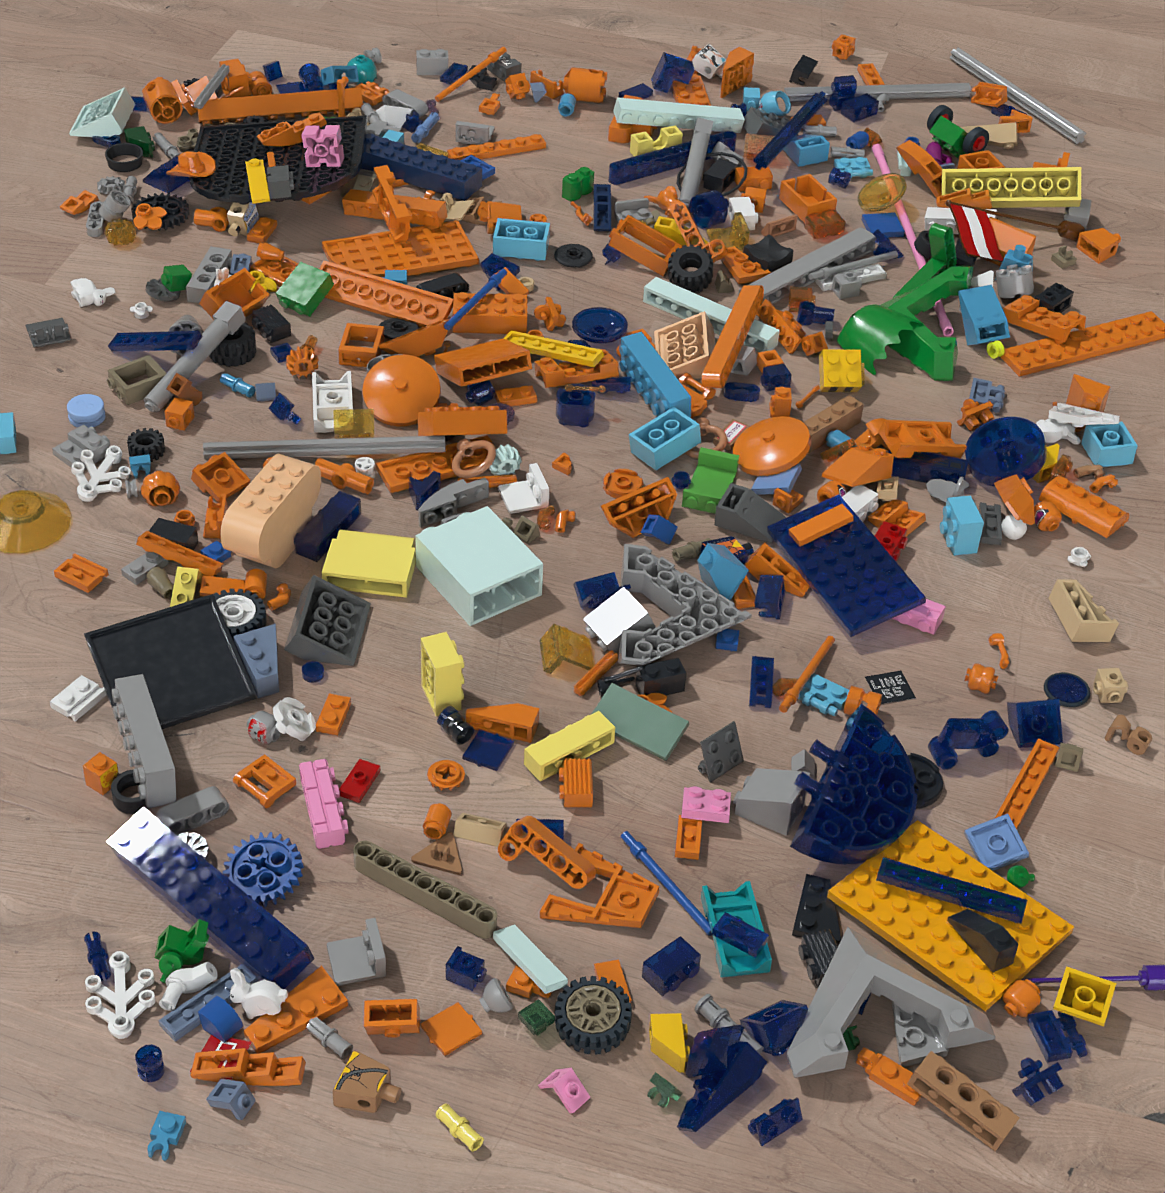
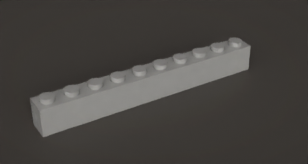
(839, 252)

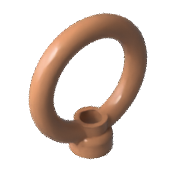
(706, 428)
(471, 446)

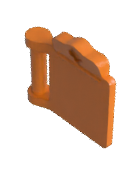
(491, 211)
(698, 401)

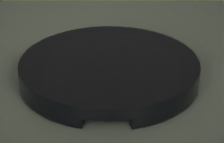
(928, 780)

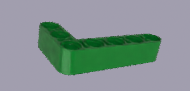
(942, 253)

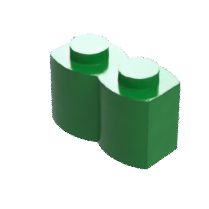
(578, 184)

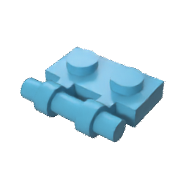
(856, 166)
(823, 695)

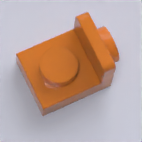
(786, 501)

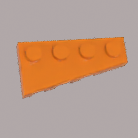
(312, 998)

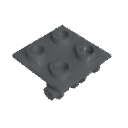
(48, 332)
(721, 752)

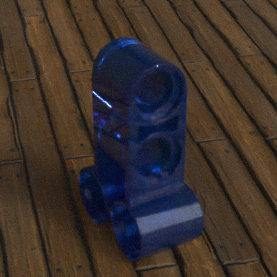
(974, 733)

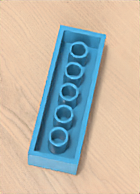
(652, 376)

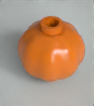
(164, 488)

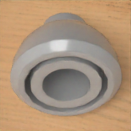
(496, 997)

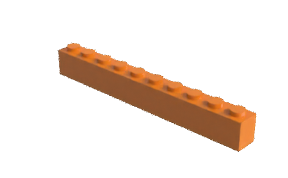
(278, 105)

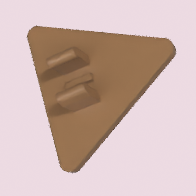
(440, 855)

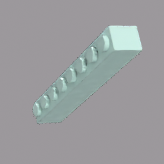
(679, 114)
(687, 304)

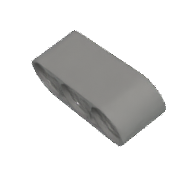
(401, 99)
(193, 810)

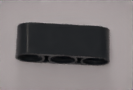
(446, 285)

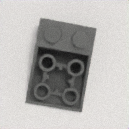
(763, 123)
(746, 513)

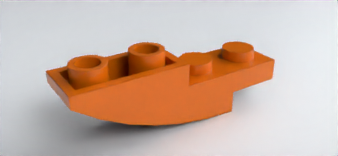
(287, 135)
(924, 164)

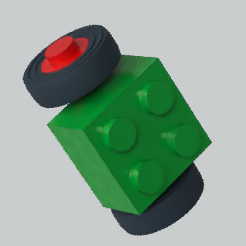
(952, 136)

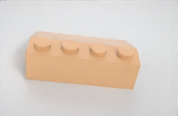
(686, 345)

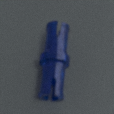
(97, 955)

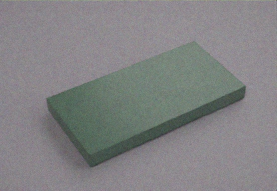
(642, 721)

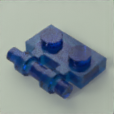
(1050, 1037)

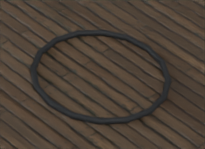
(716, 154)

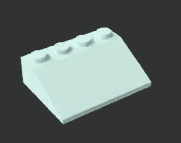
(104, 116)

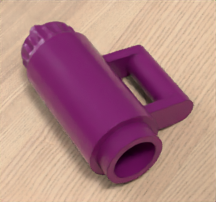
(935, 151)

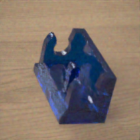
(770, 595)

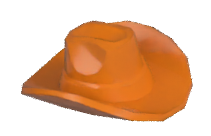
(193, 165)

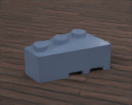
(260, 658)

